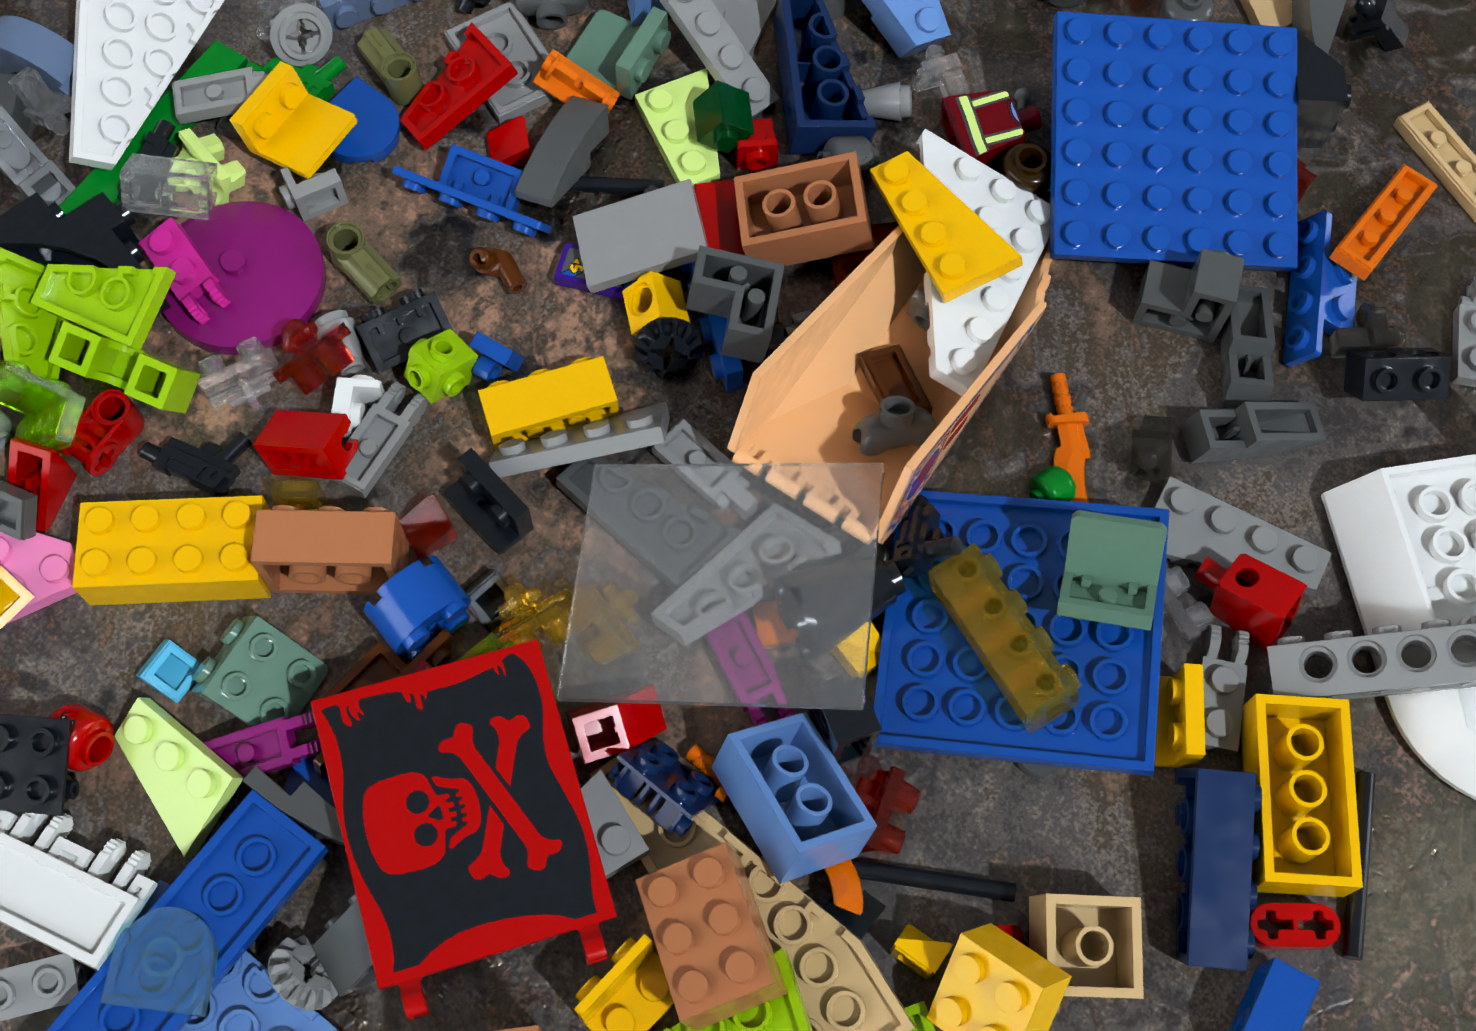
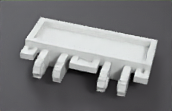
(55, 899)

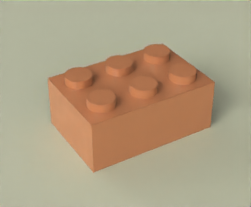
(804, 211)
(328, 549)
(710, 937)

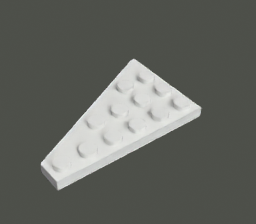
(123, 66)
(970, 326)

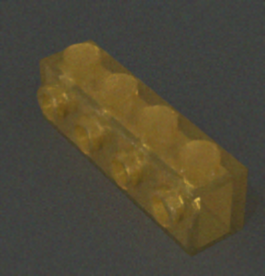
(1004, 637)

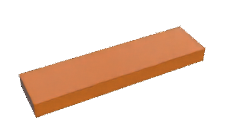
(1383, 222)

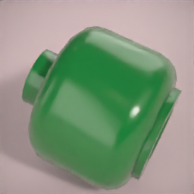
(1052, 484)

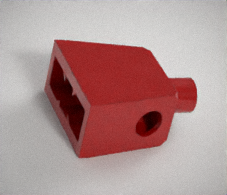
(1252, 597)

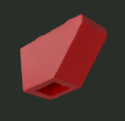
(612, 727)

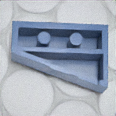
(909, 24)

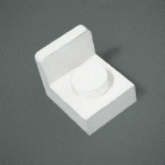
(353, 395)

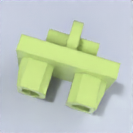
(210, 149)

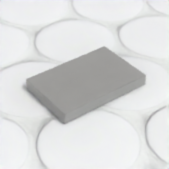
(521, 46)
(640, 235)

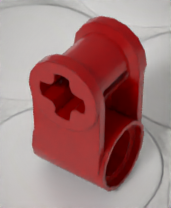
(101, 434)

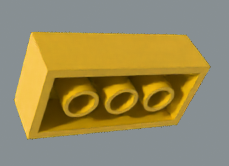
(167, 550)
(1308, 794)

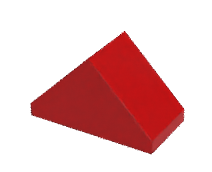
(41, 473)

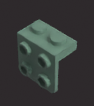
(619, 52)
(1112, 569)
(259, 673)

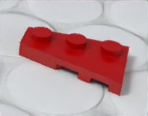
(463, 85)

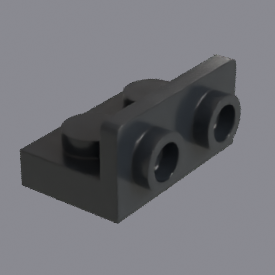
(393, 333)
(489, 504)

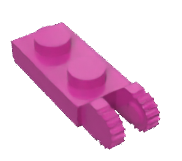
(174, 249)

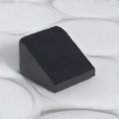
(486, 596)
(857, 923)

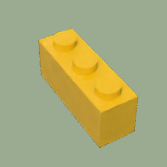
(549, 400)

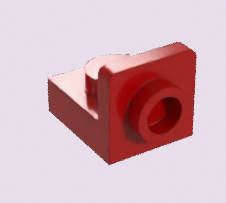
(760, 149)

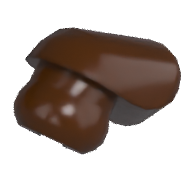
(498, 264)

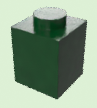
(723, 116)

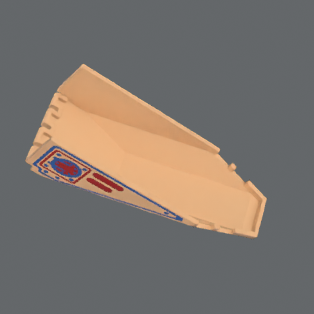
(815, 392)

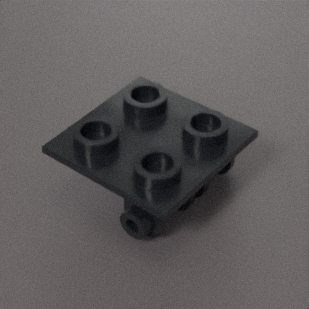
(35, 764)

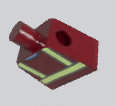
(987, 124)

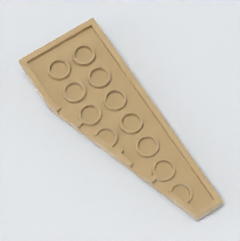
(831, 964)

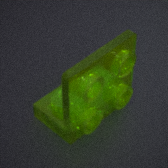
(48, 403)

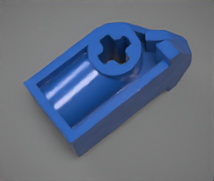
(1275, 999)

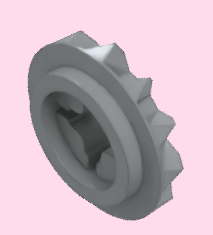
(313, 45)
(287, 975)

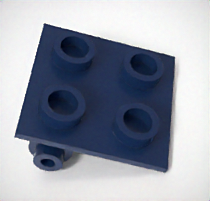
(658, 767)

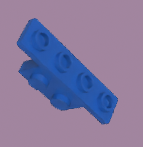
(479, 182)
(1319, 293)

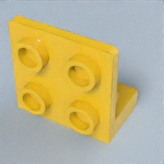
(290, 124)
(1181, 718)
(630, 994)

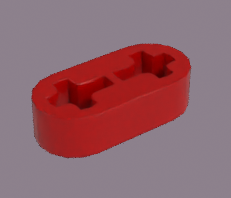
(1291, 915)

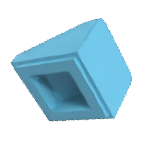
(169, 670)

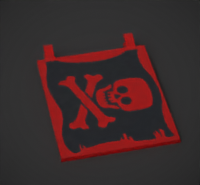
(461, 817)

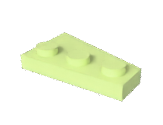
(671, 123)
(178, 773)

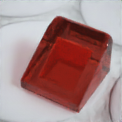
(428, 527)

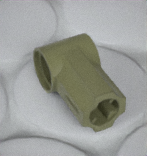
(391, 64)
(362, 263)

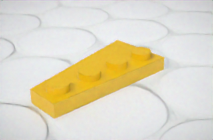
(943, 231)

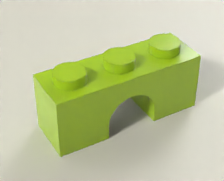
(137, 372)

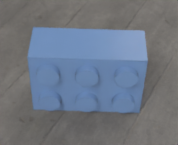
(793, 796)

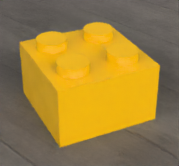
(997, 985)

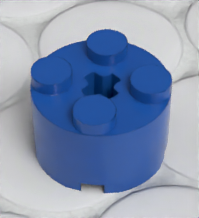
(418, 607)

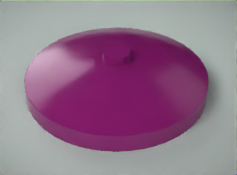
(264, 266)

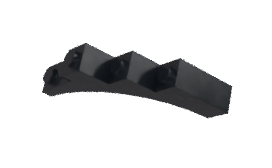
(86, 236)

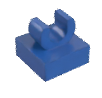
(494, 357)

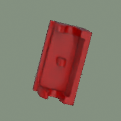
(306, 444)

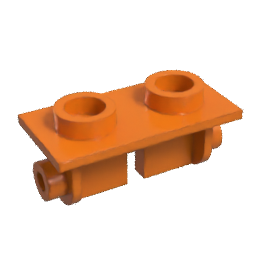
(566, 79)

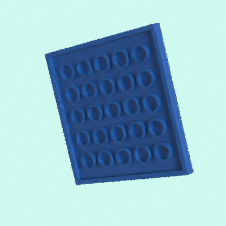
(1173, 141)
(943, 700)

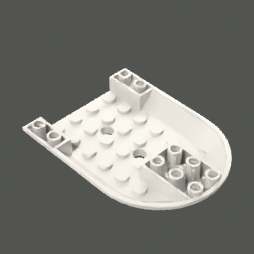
(1411, 561)

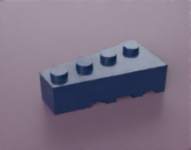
(816, 79)
(1216, 867)

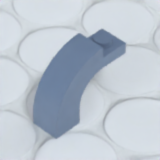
(37, 47)

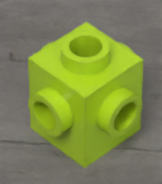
(440, 365)

